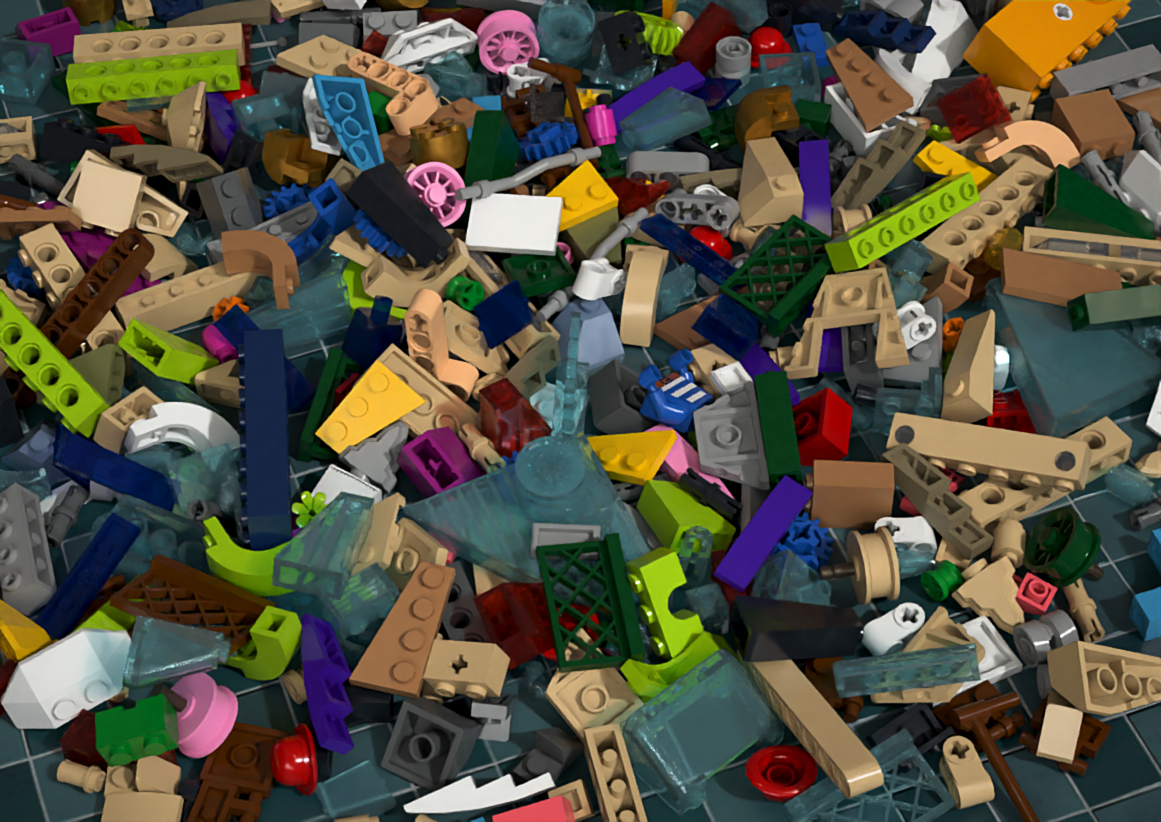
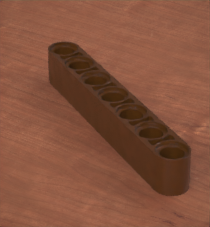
(88, 309)

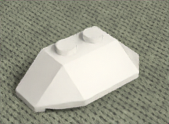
(428, 43)
(1142, 185)
(67, 678)

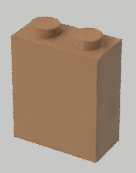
(1094, 123)
(850, 493)

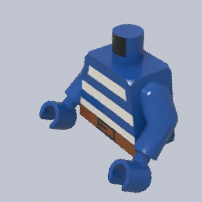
(674, 396)

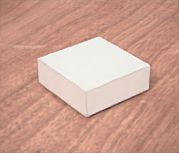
(730, 379)

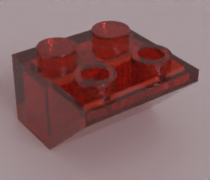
(517, 620)

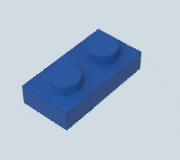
(809, 38)

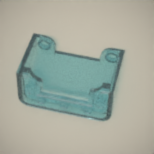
(171, 651)
(699, 729)

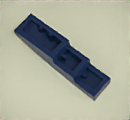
(878, 30)

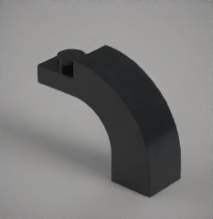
(243, 152)
(367, 706)

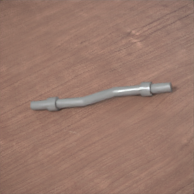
(484, 188)
(625, 229)

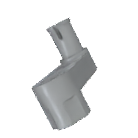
(673, 204)

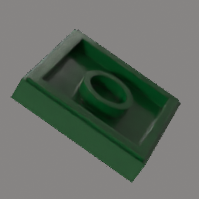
(539, 272)

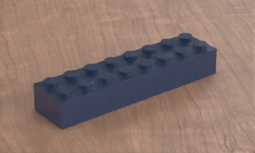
(265, 441)

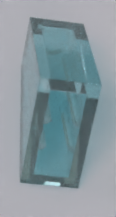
(664, 120)

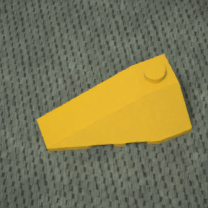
(20, 635)

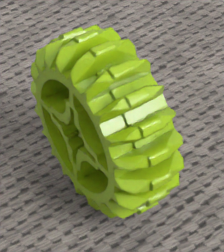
(660, 33)

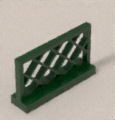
(801, 293)
(323, 404)
(617, 592)

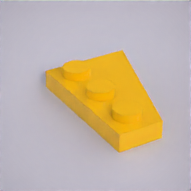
(368, 408)

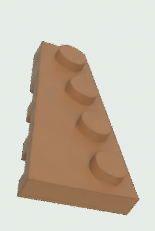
(867, 85)
(397, 147)
(33, 218)
(677, 328)
(405, 639)

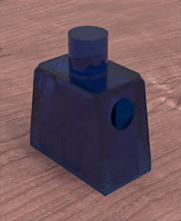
(728, 326)
(372, 332)

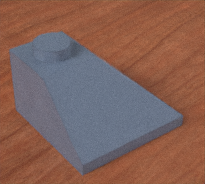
(598, 333)
(35, 451)

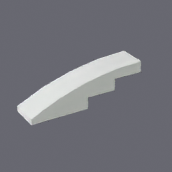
(467, 797)

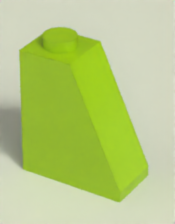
(165, 353)
(674, 510)

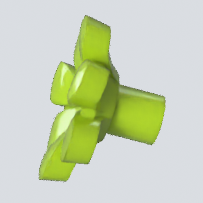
(938, 134)
(308, 507)

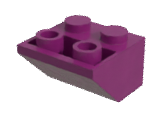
(51, 28)
(438, 462)

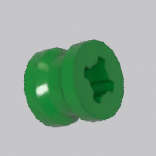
(464, 292)
(941, 581)

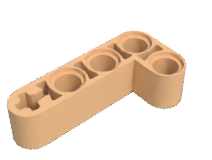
(411, 94)
(429, 344)

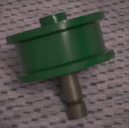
(1063, 548)

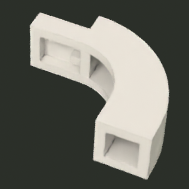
(892, 65)
(182, 424)

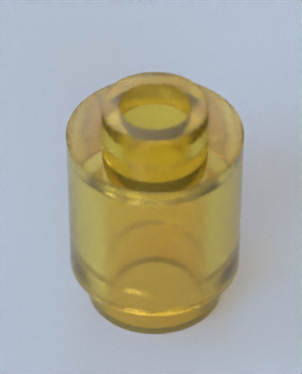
(1006, 238)

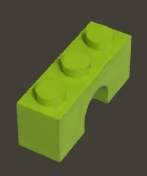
(653, 580)

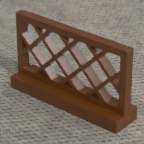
(192, 591)

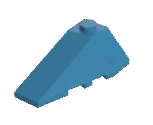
(351, 118)

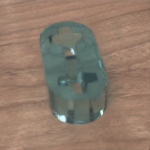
(699, 559)

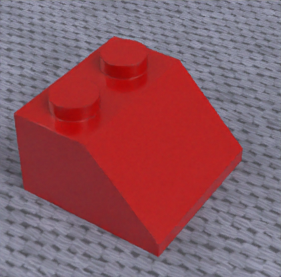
(822, 427)

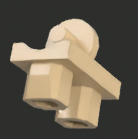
(138, 11)

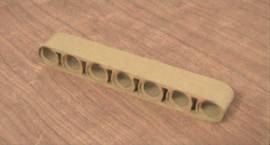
(816, 726)

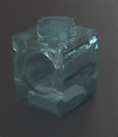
(710, 606)

